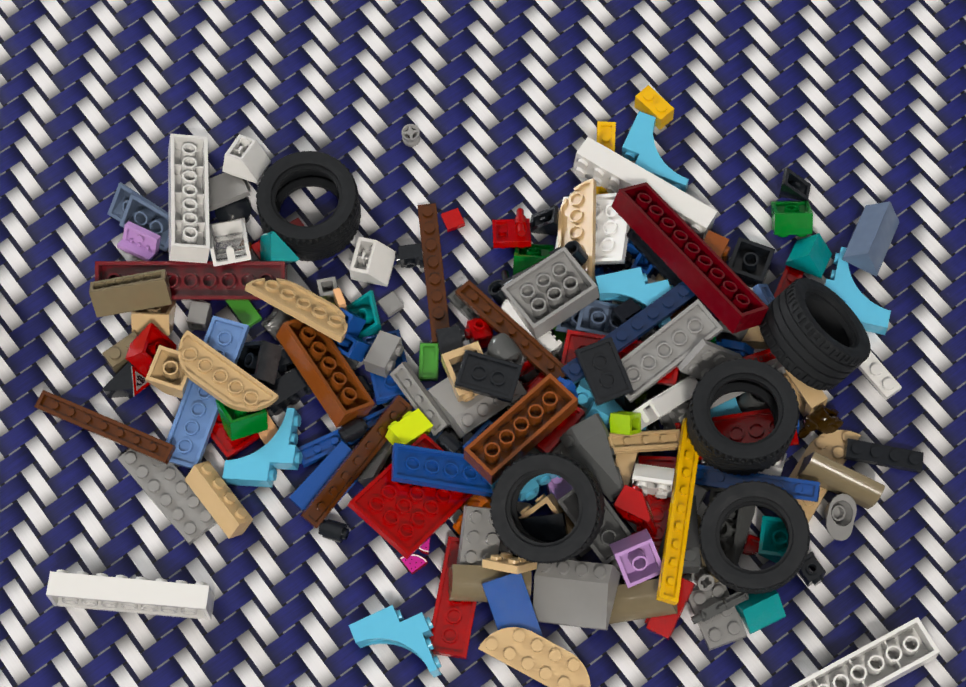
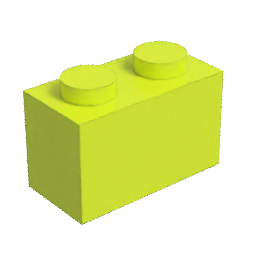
(408, 428)

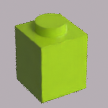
(625, 422)

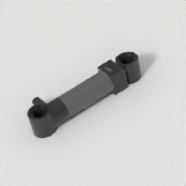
(494, 288)

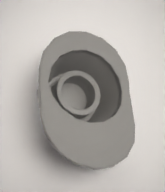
(840, 516)

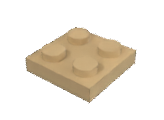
(508, 563)

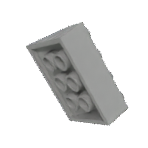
(550, 292)
(471, 414)
(575, 593)

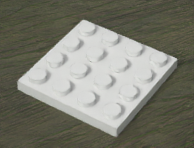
(610, 232)

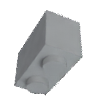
(383, 354)

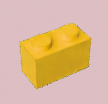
(652, 103)

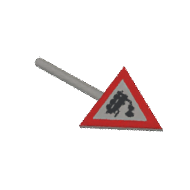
(138, 381)

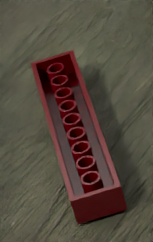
(690, 257)
(200, 280)

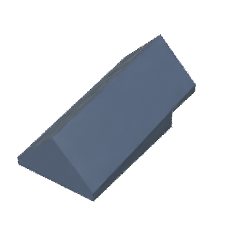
(133, 207)
(872, 237)
(591, 319)

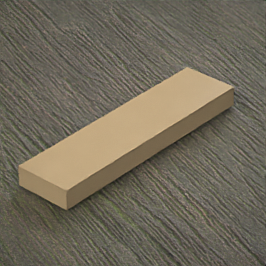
(645, 441)

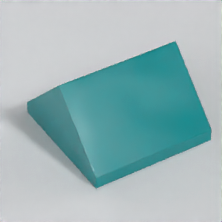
(274, 249)
(810, 255)
(366, 308)
(773, 538)
(761, 610)

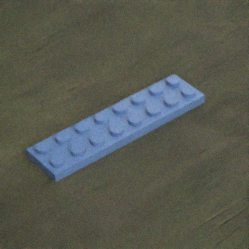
(198, 408)

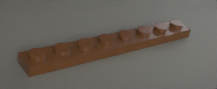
(433, 268)
(503, 323)
(105, 427)
(354, 463)

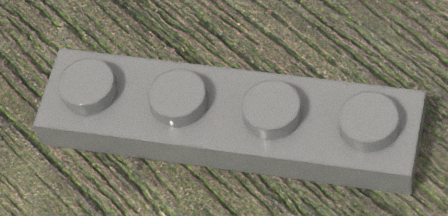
(419, 397)

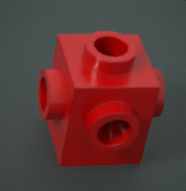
(478, 331)

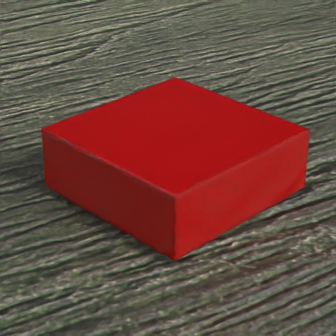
(452, 220)

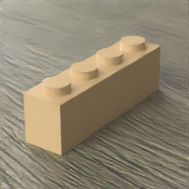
(218, 499)

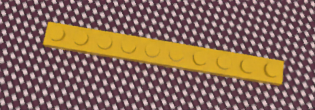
(678, 520)

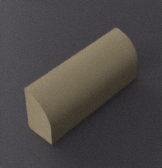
(130, 293)
(841, 479)
(467, 579)
(639, 603)

